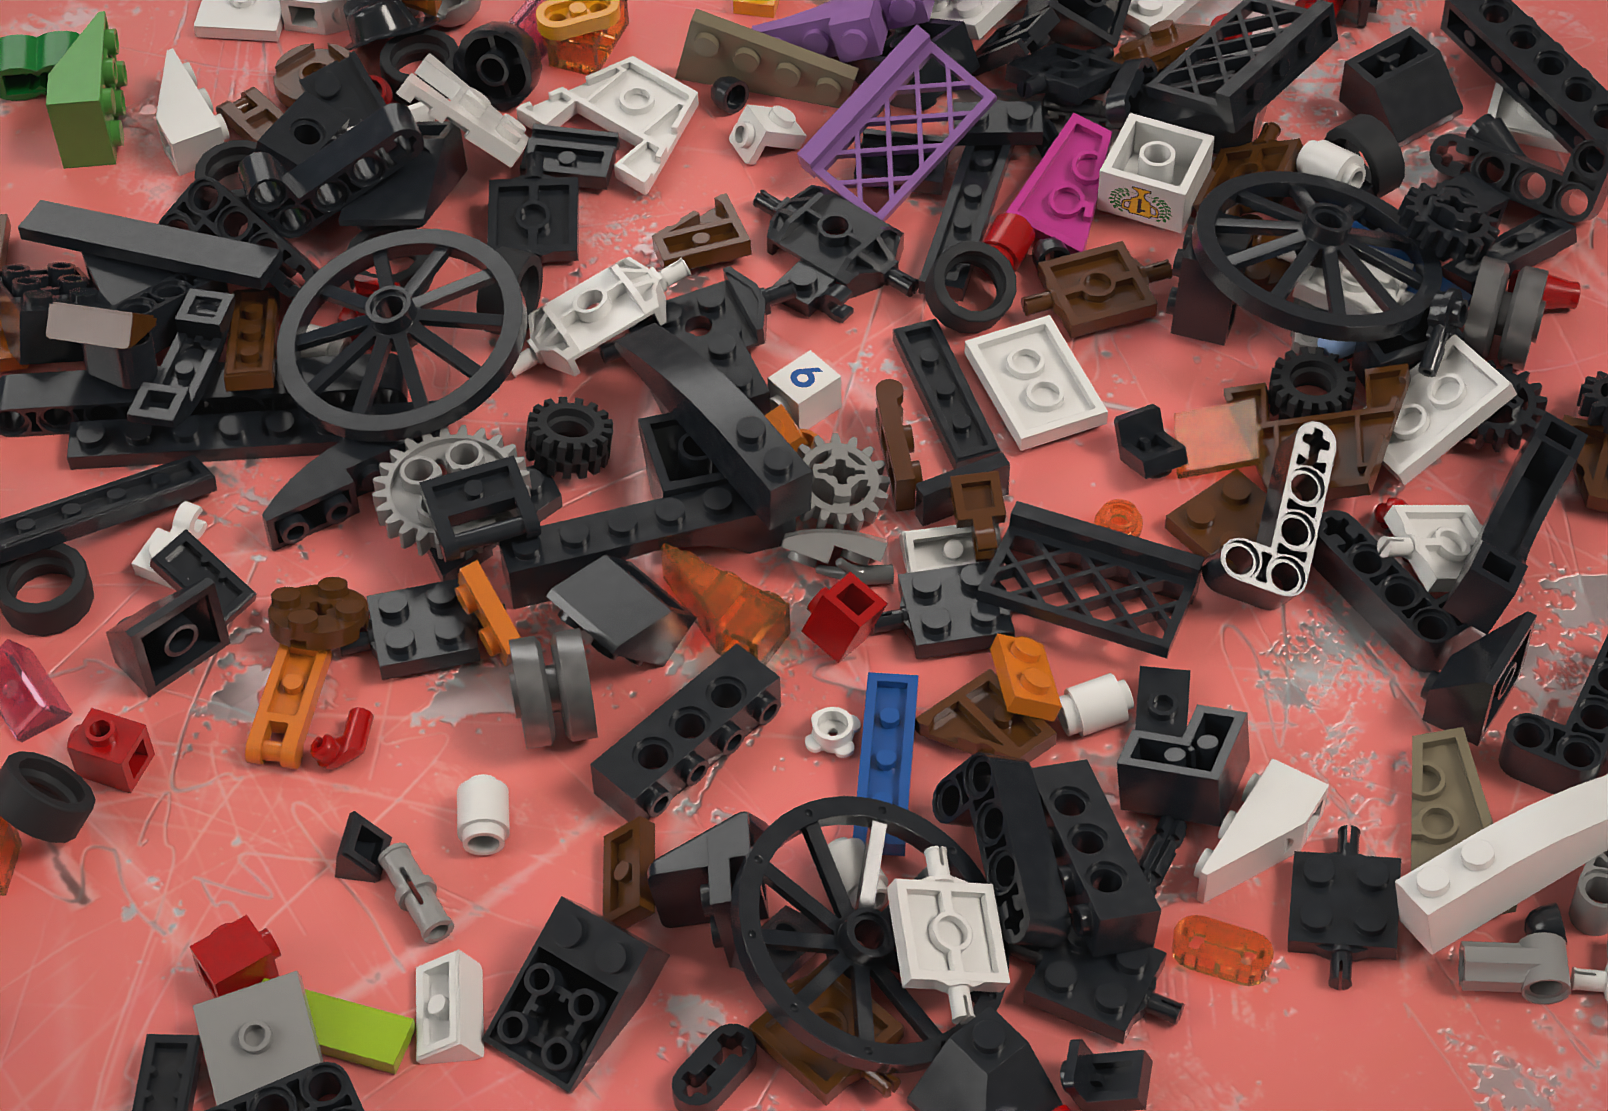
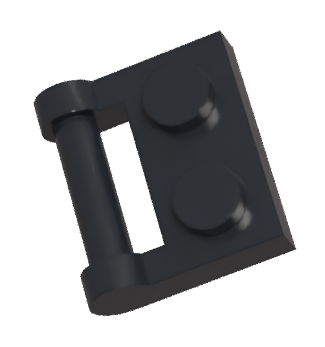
(476, 495)

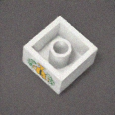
(1154, 172)

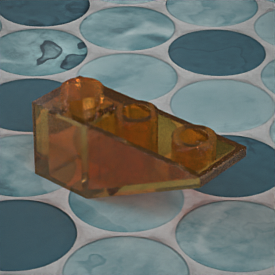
(726, 606)

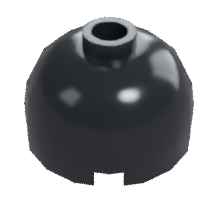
(499, 63)

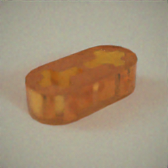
(1222, 950)

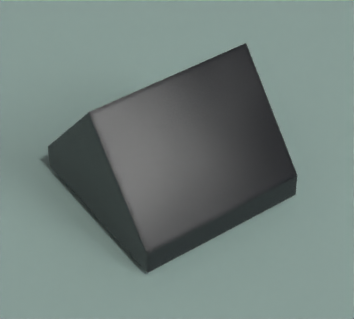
(360, 850)

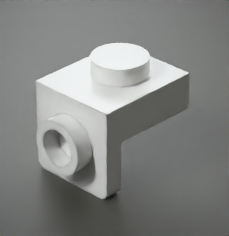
(765, 127)

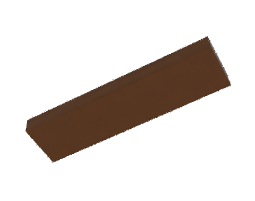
(252, 340)

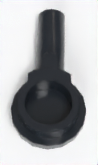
(1446, 314)

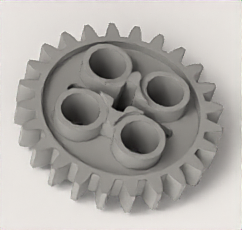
(398, 489)

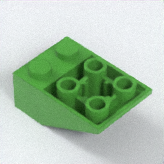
(87, 98)

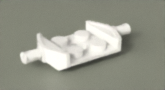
(625, 296)

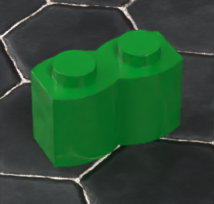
(28, 61)

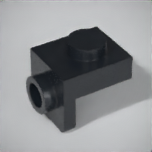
(1146, 445)
(1106, 1079)

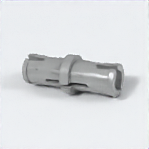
(430, 915)

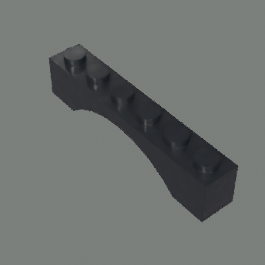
(695, 518)
(1502, 547)

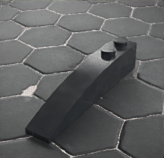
(722, 424)

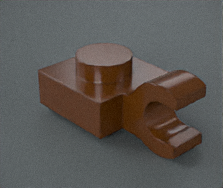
(979, 505)

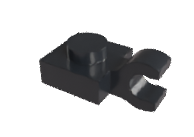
(817, 292)

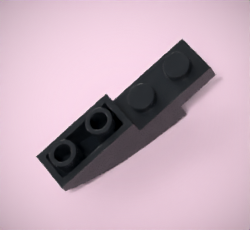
(326, 490)

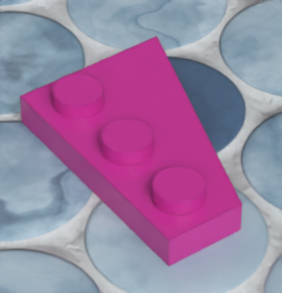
(1065, 184)

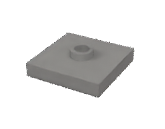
(257, 1035)

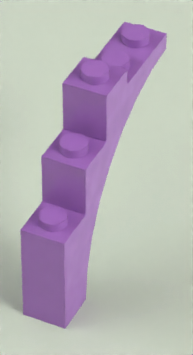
(848, 27)

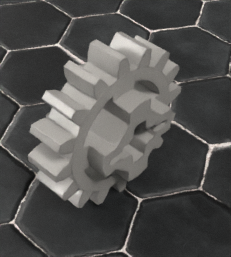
(843, 481)

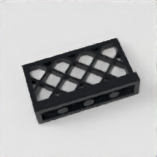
(1262, 72)
(1099, 556)

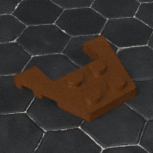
(1359, 434)

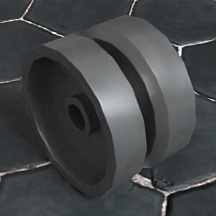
(1504, 313)
(552, 688)

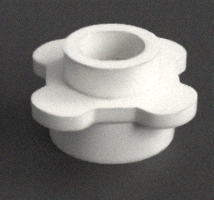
(833, 721)

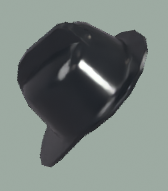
(380, 20)

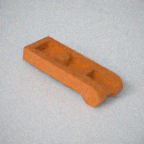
(287, 705)

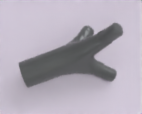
(867, 574)

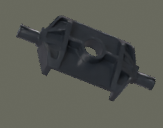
(859, 258)
(718, 307)

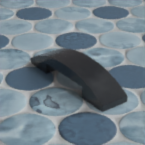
(190, 362)

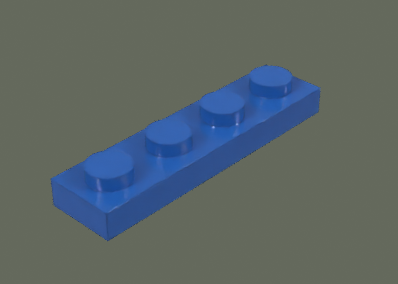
(888, 746)

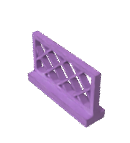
(870, 100)

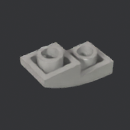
(818, 544)

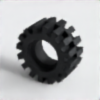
(1314, 371)
(568, 437)

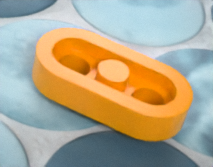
(572, 18)

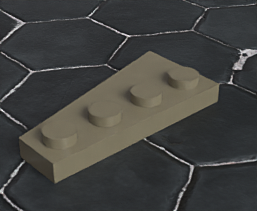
(763, 62)
(1445, 795)

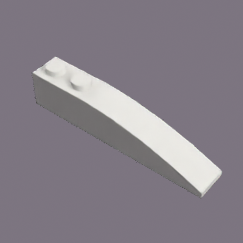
(1503, 864)

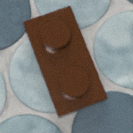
(625, 866)

